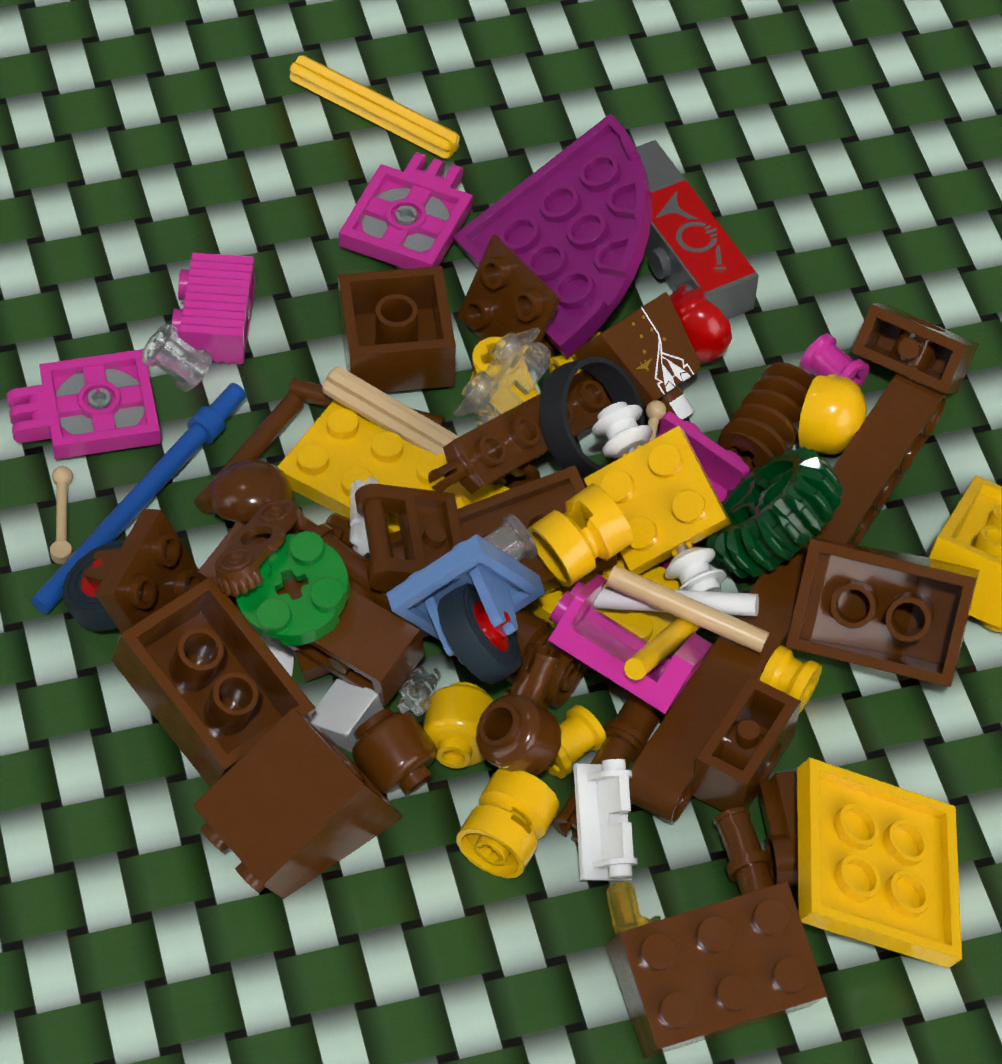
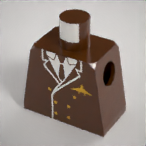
(652, 352)

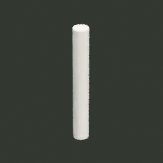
(730, 603)

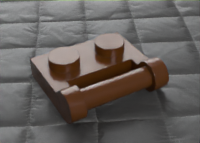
(427, 528)

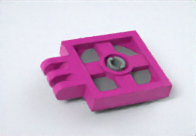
(408, 214)
(88, 406)

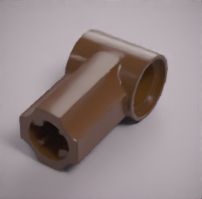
(780, 817)

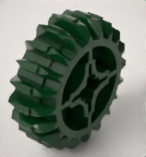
(776, 512)

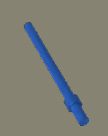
(202, 429)

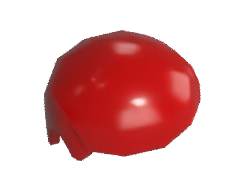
(703, 322)

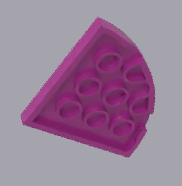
(576, 227)

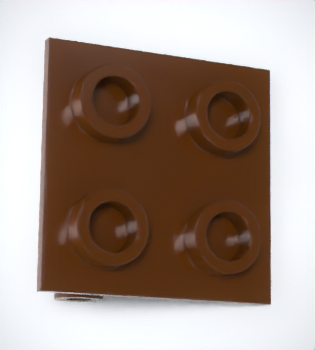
(507, 297)

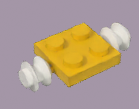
(661, 496)

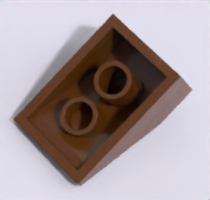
(883, 610)

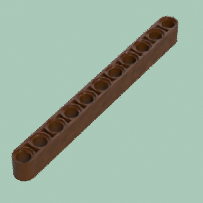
(869, 474)

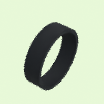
(554, 408)

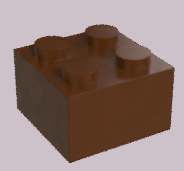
(398, 328)

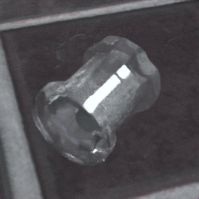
(176, 357)
(513, 539)

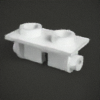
(602, 821)

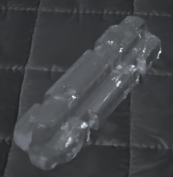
(418, 690)

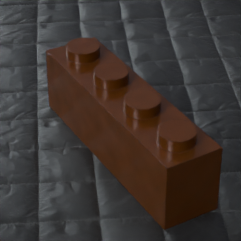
(365, 647)

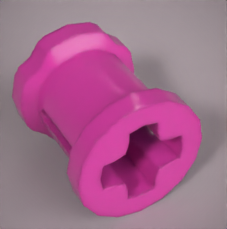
(826, 358)

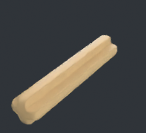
(386, 411)

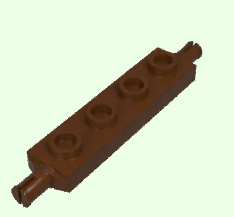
(514, 438)

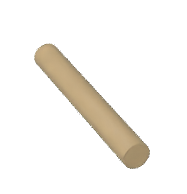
(687, 608)

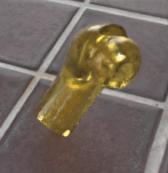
(625, 908)

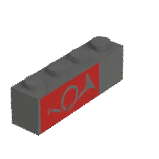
(689, 243)

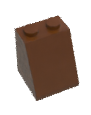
(293, 807)

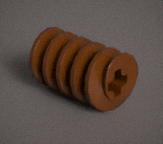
(768, 415)

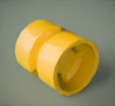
(587, 530)
(508, 823)

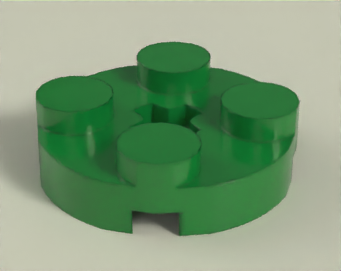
(322, 600)

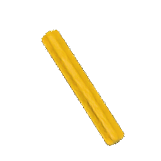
(374, 107)

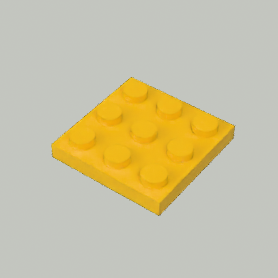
(878, 863)

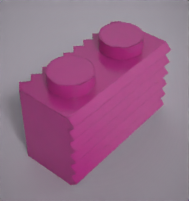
(216, 304)

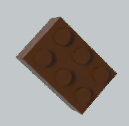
(207, 678)
(715, 969)

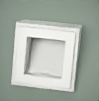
(344, 710)

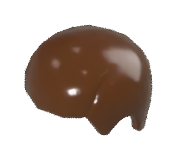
(247, 488)

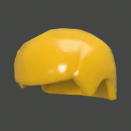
(831, 414)

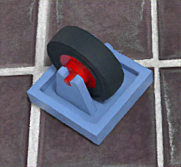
(471, 605)

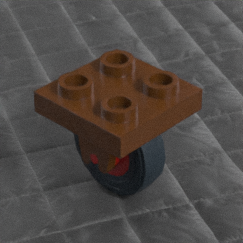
(130, 577)

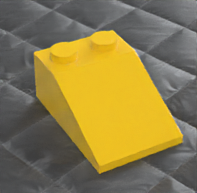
(975, 541)

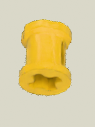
(579, 734)

